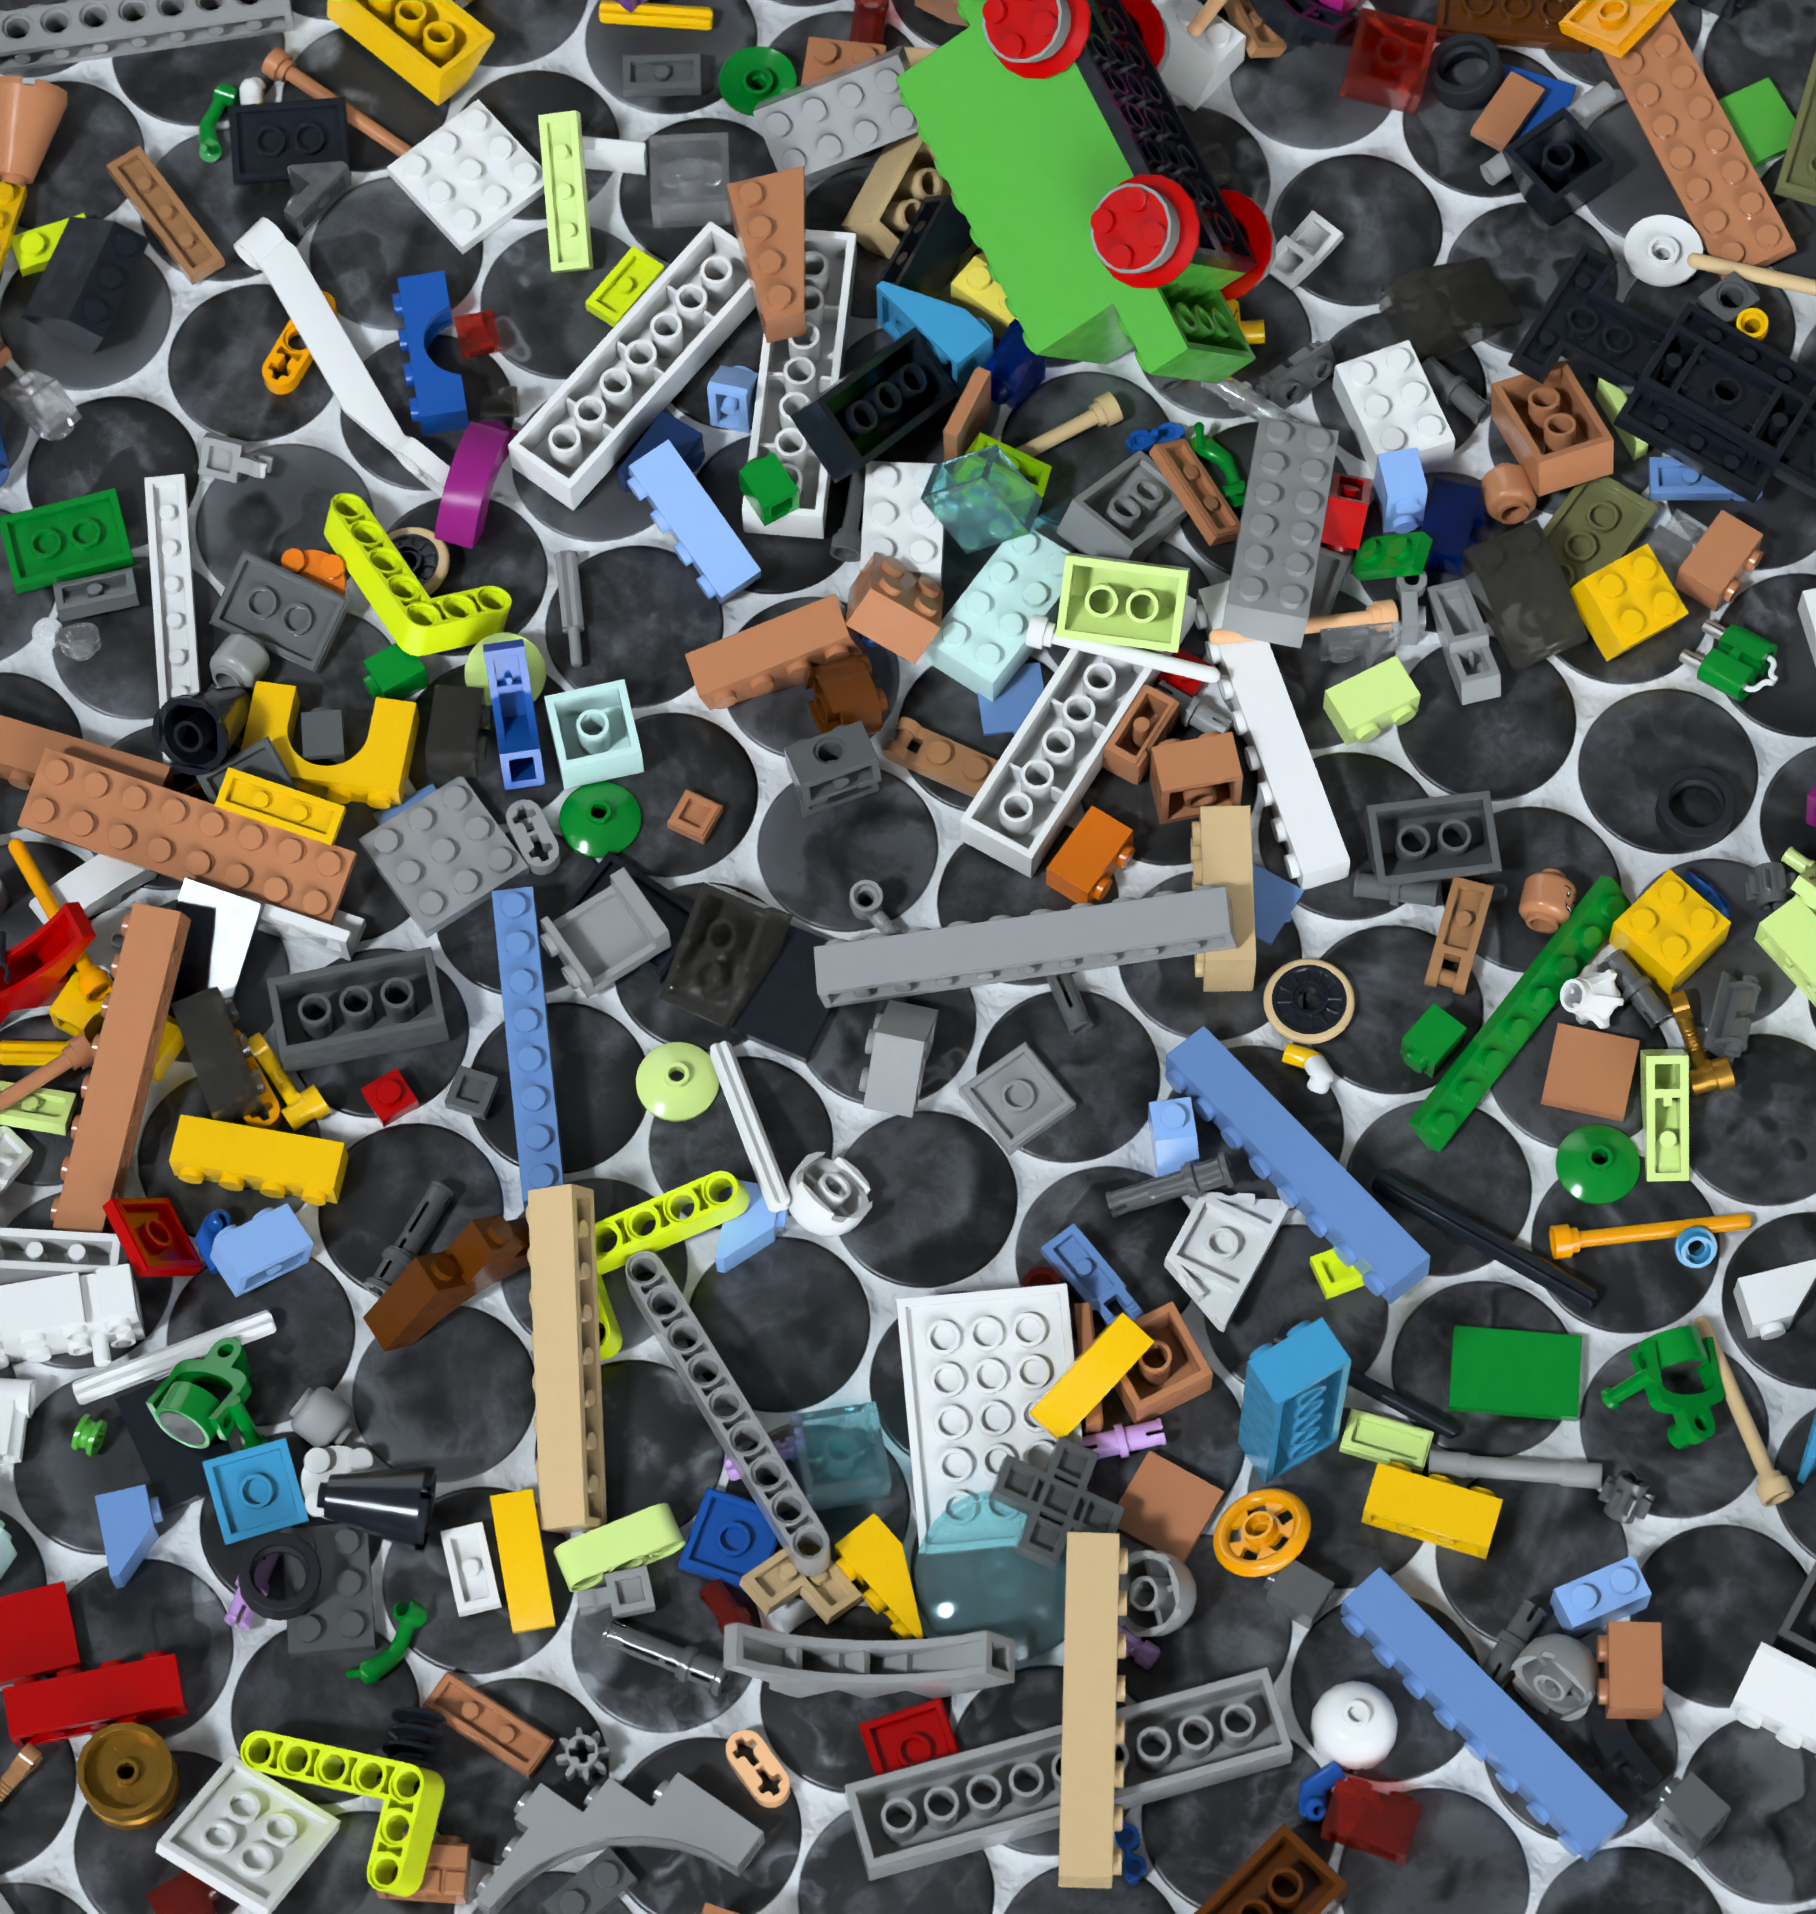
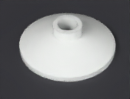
(1661, 236)

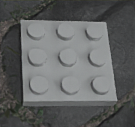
(443, 856)

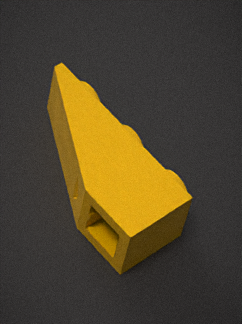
(879, 1566)

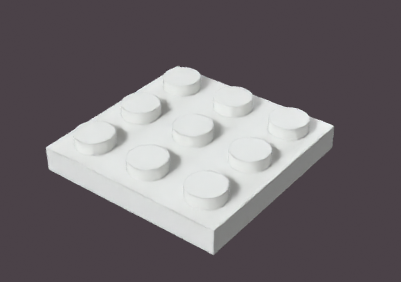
(469, 176)
(248, 1836)

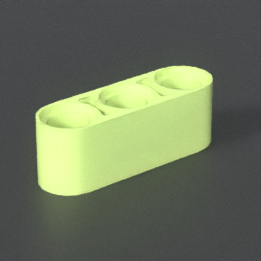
(619, 1546)

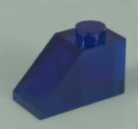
(1014, 369)

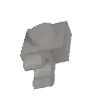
(225, 459)
(1410, 614)
(625, 1592)

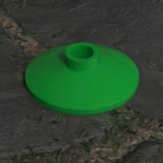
(751, 68)
(597, 836)
(1595, 1182)

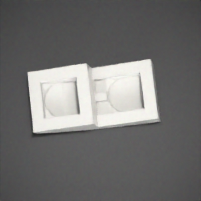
(1304, 250)

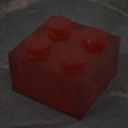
(1388, 61)

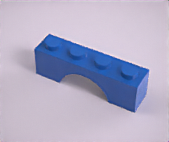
(439, 393)

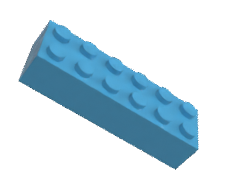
(1293, 1398)

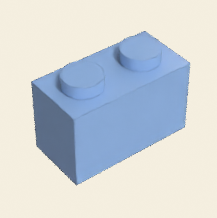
(1400, 490)
(261, 1249)
(1600, 1598)

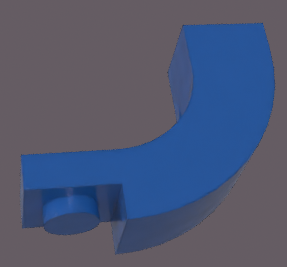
(514, 714)

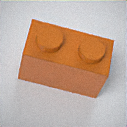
(1090, 857)

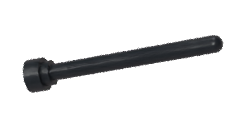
(1392, 1398)

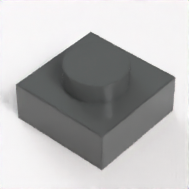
(472, 1092)

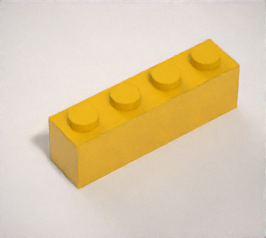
(258, 1160)

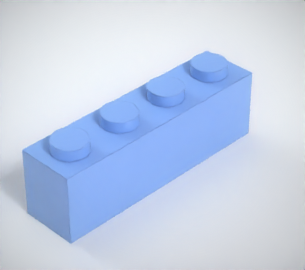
(694, 523)

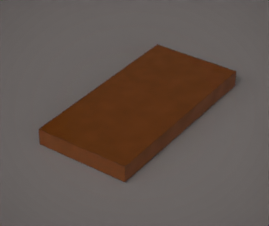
(1510, 22)

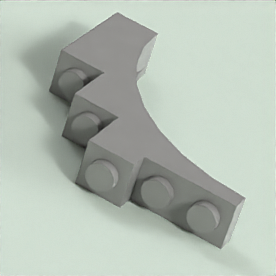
(870, 1668)
(557, 1831)

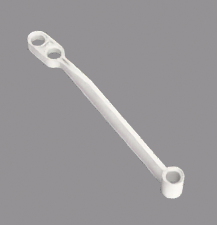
(268, 250)

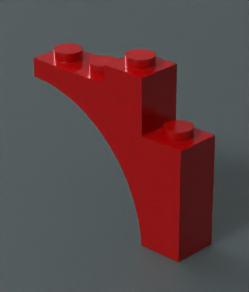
(43, 959)

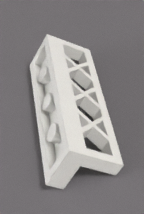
(336, 939)

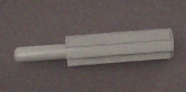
(570, 602)

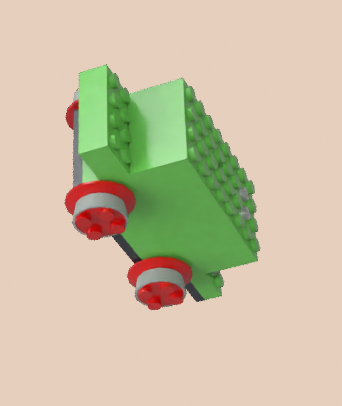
(1090, 185)

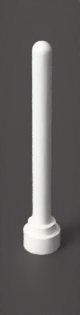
(1043, 633)

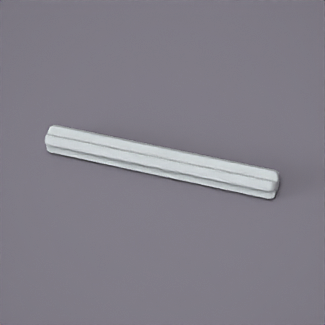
(750, 1127)
(166, 1358)

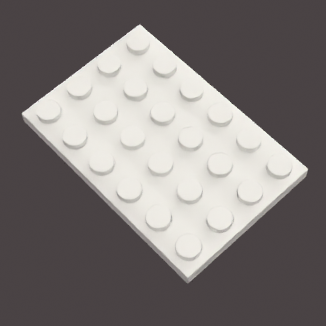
(970, 1381)

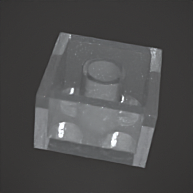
(689, 179)

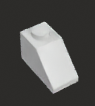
(1773, 1298)

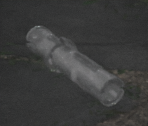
(1243, 398)

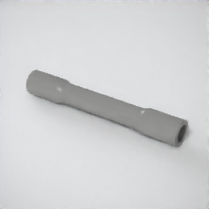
(1582, 109)
(1562, 1473)

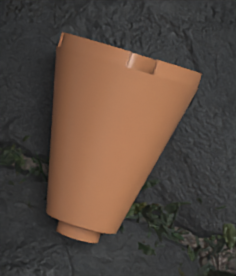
(27, 126)

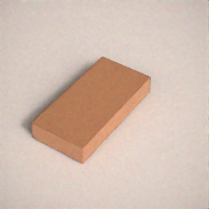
(1507, 111)

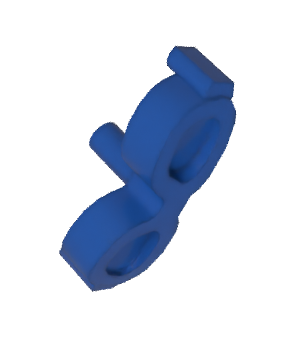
(1144, 441)
(1707, 891)
(1133, 1864)

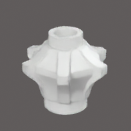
(1592, 996)

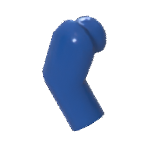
(1314, 1791)

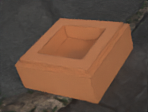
(695, 816)

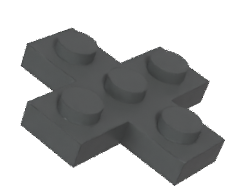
(1054, 1500)

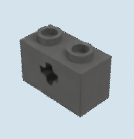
(1690, 1814)

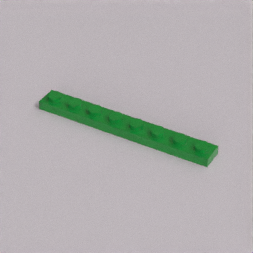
(1519, 1014)

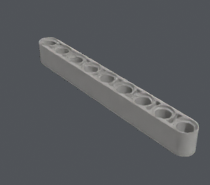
(729, 1430)

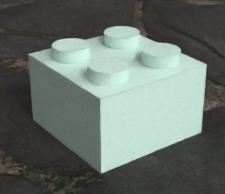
(594, 734)

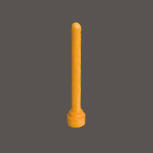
(93, 981)
(1567, 1240)

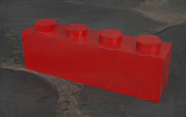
(90, 1700)

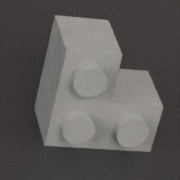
(898, 1057)

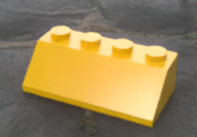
(423, 41)

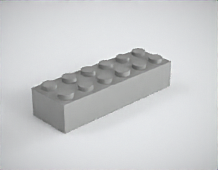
(1280, 532)

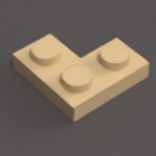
(779, 1581)

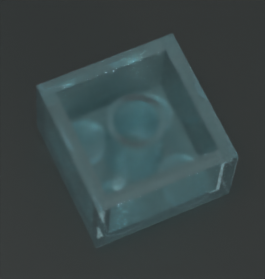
(981, 499)
(840, 1456)

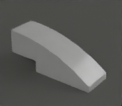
(1464, 642)

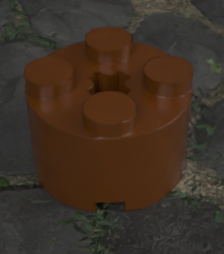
(845, 694)

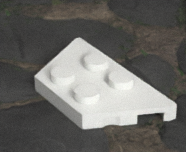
(1223, 1249)

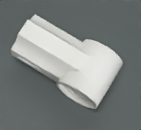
(16, 1406)

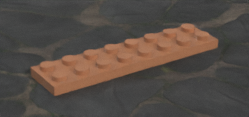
(1699, 148)
(183, 837)

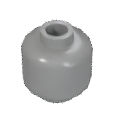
(239, 662)
(321, 1417)

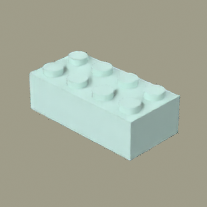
(988, 625)

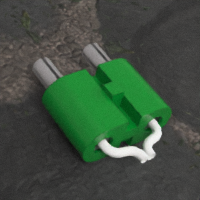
(1735, 661)

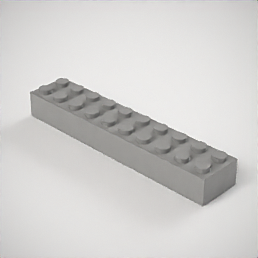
(1016, 1784)

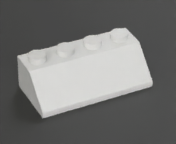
(1198, 62)
(1779, 1697)

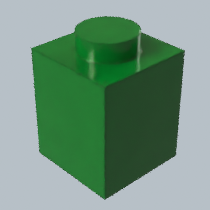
(768, 488)
(394, 674)
(1432, 1041)

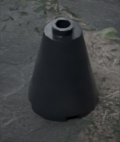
(200, 727)
(383, 1503)

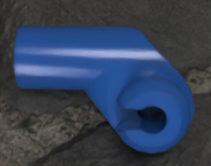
(210, 1227)

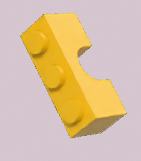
(76, 1016)

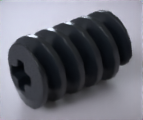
(411, 1737)

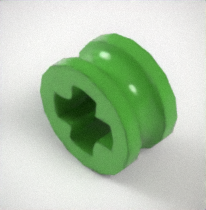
(89, 1435)

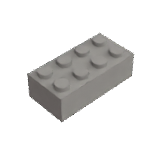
(837, 115)

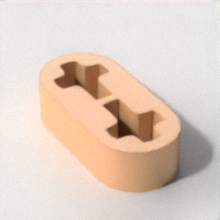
(765, 1762)

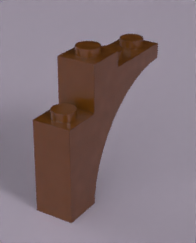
(446, 1279)

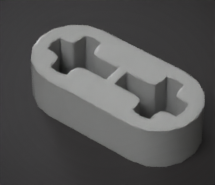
(541, 832)

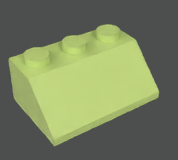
(1122, 602)

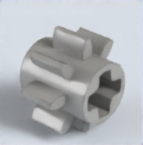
(595, 1755)

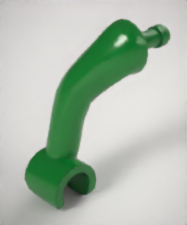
(209, 144)
(1212, 451)
(377, 1666)

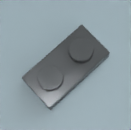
(662, 75)
(96, 594)
(593, 1887)

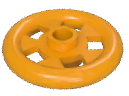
(1261, 1532)

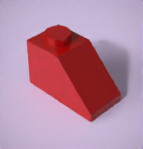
(1346, 511)

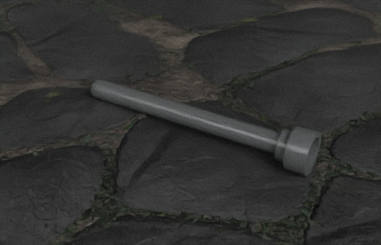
(847, 540)

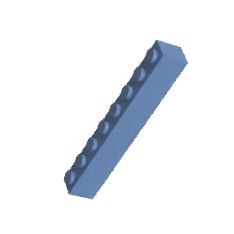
(528, 1040)
(1296, 1165)
(1482, 1715)

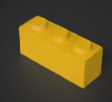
(1432, 1509)

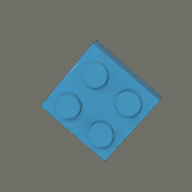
(255, 1491)

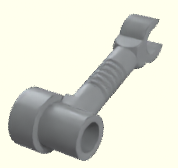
(870, 891)

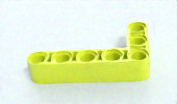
(413, 618)
(667, 1231)
(360, 1778)

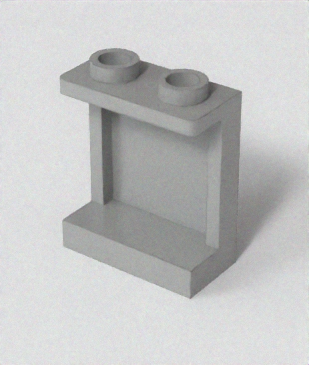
(605, 935)

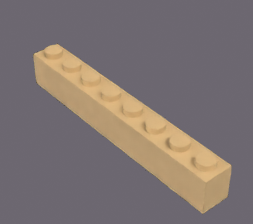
(566, 1359)
(1090, 1710)

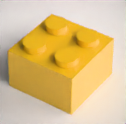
(1627, 602)
(1669, 932)

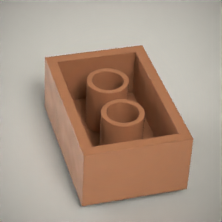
(1552, 429)

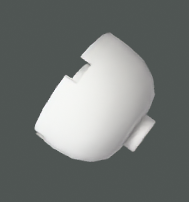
(828, 1195)
(1354, 1725)

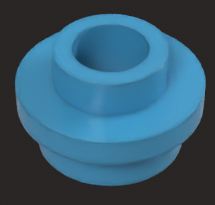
(1700, 1257)

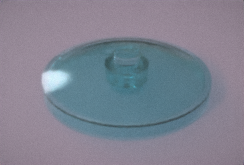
(977, 1583)

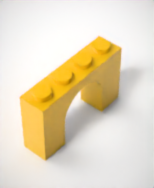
(372, 776)

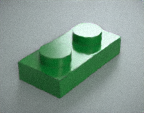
(1391, 556)

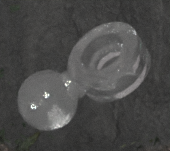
(76, 641)

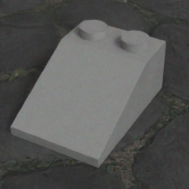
(1123, 512)

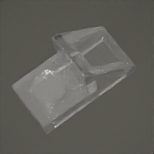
(1675, 542)
(1370, 642)

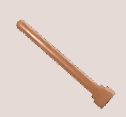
(280, 66)
(74, 1056)

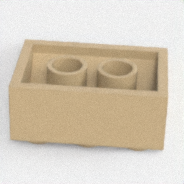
(893, 194)

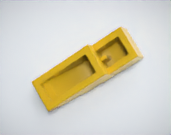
(1091, 1376)
(522, 1561)

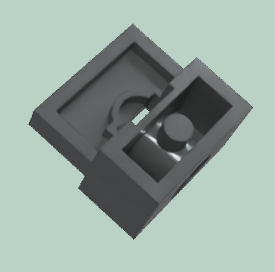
(830, 784)

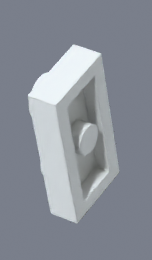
(470, 1569)

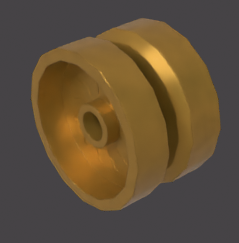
(112, 1756)

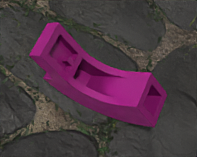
(471, 482)

